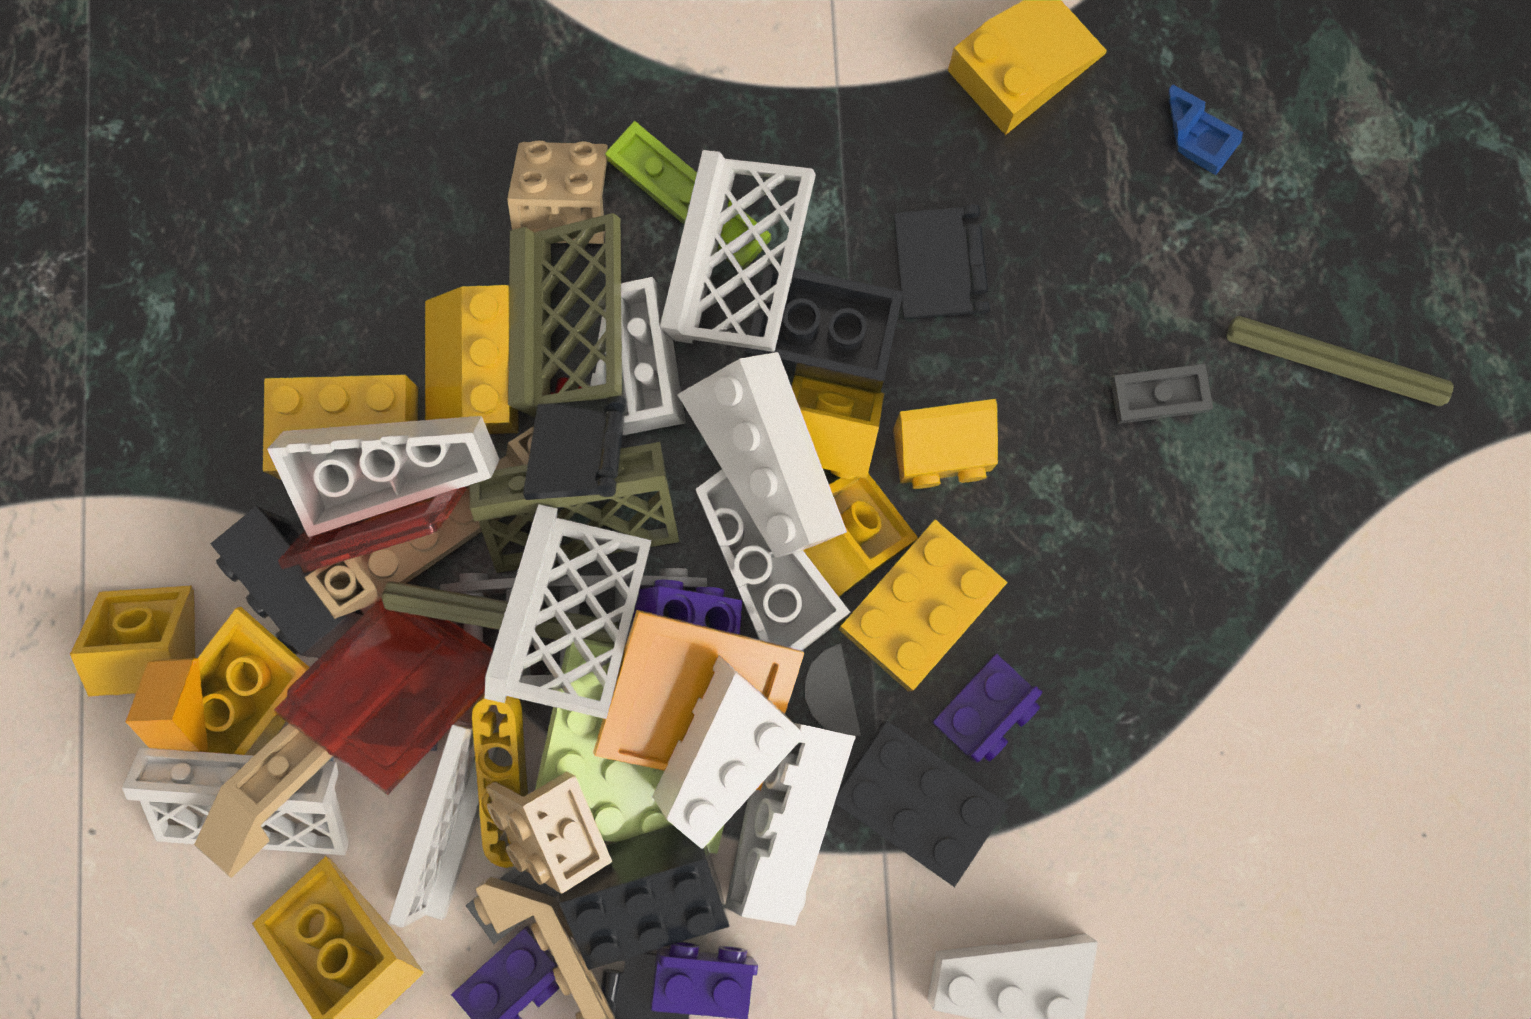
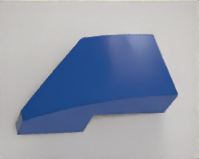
(1199, 134)

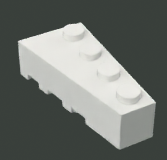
(766, 451)
(376, 468)
(782, 595)
(786, 828)

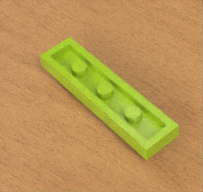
(672, 183)

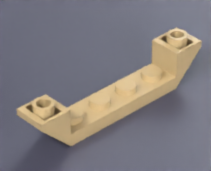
(362, 579)
(244, 802)
(509, 904)

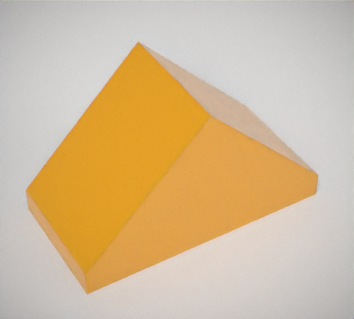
(170, 706)

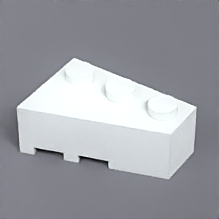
(648, 360)
(723, 756)
(1015, 979)

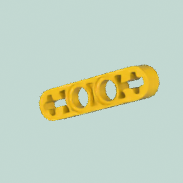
(512, 777)

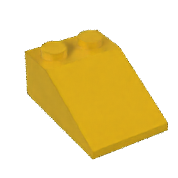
(1023, 59)
(242, 683)
(336, 947)

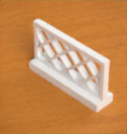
(699, 252)
(525, 613)
(174, 779)
(442, 832)

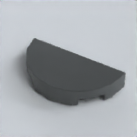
(830, 693)

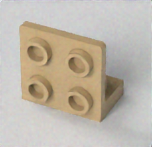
(557, 185)
(550, 832)

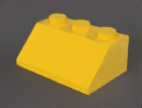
(469, 357)

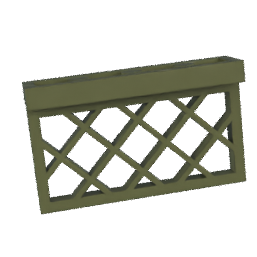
(534, 319)
(639, 472)

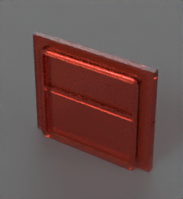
(371, 533)
(388, 692)

